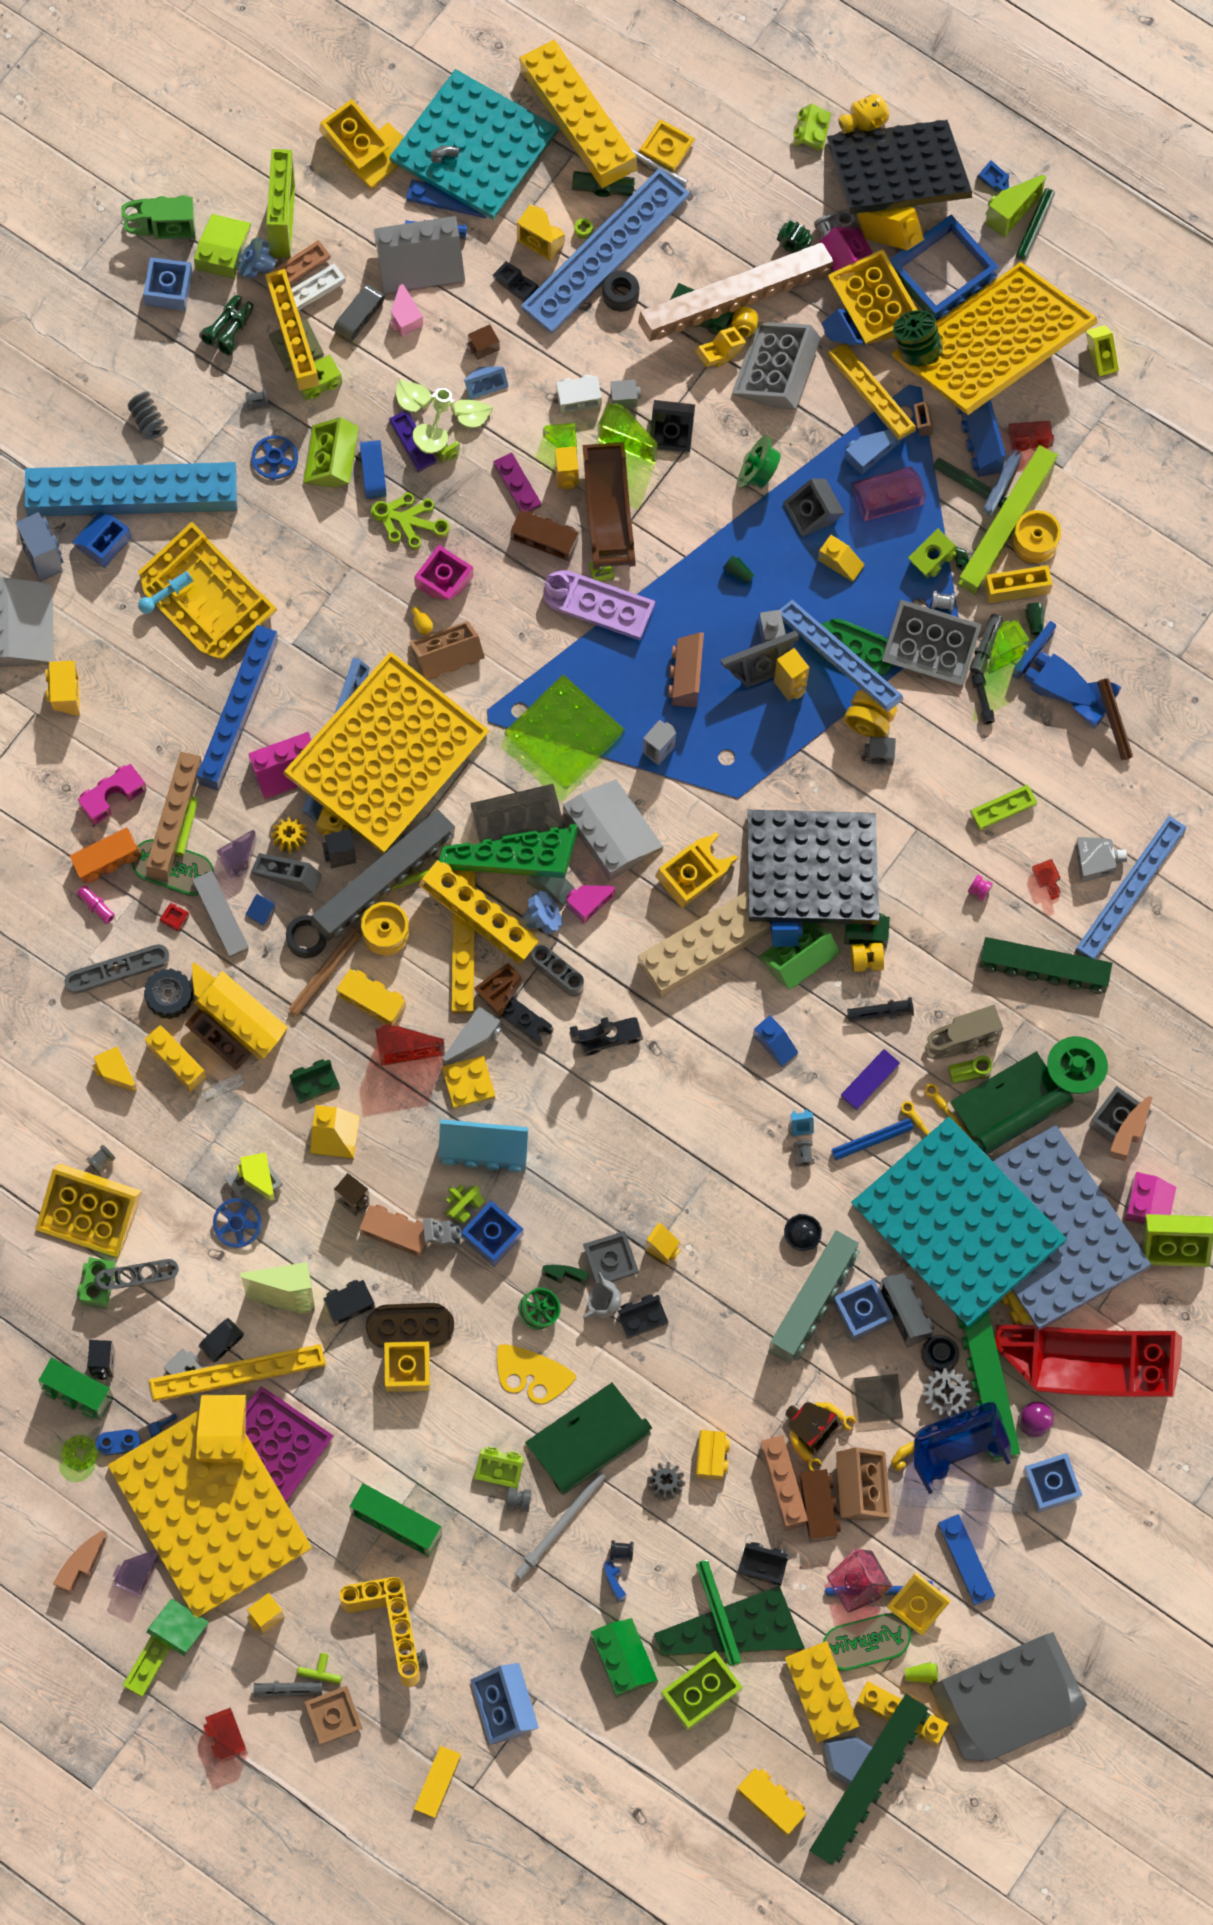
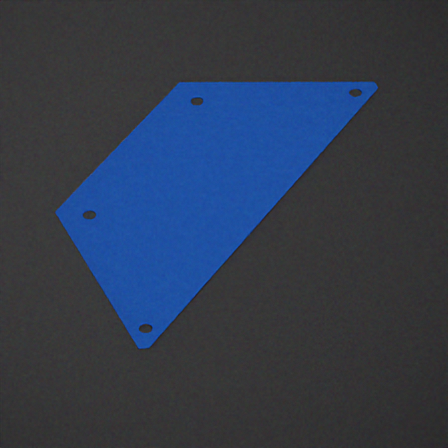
(698, 596)

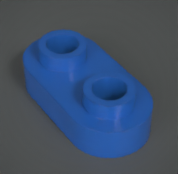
(118, 1443)

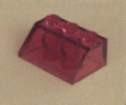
(889, 493)

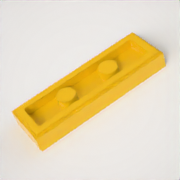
(437, 1782)

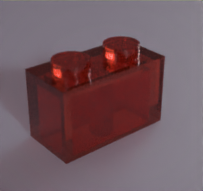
(225, 1734)

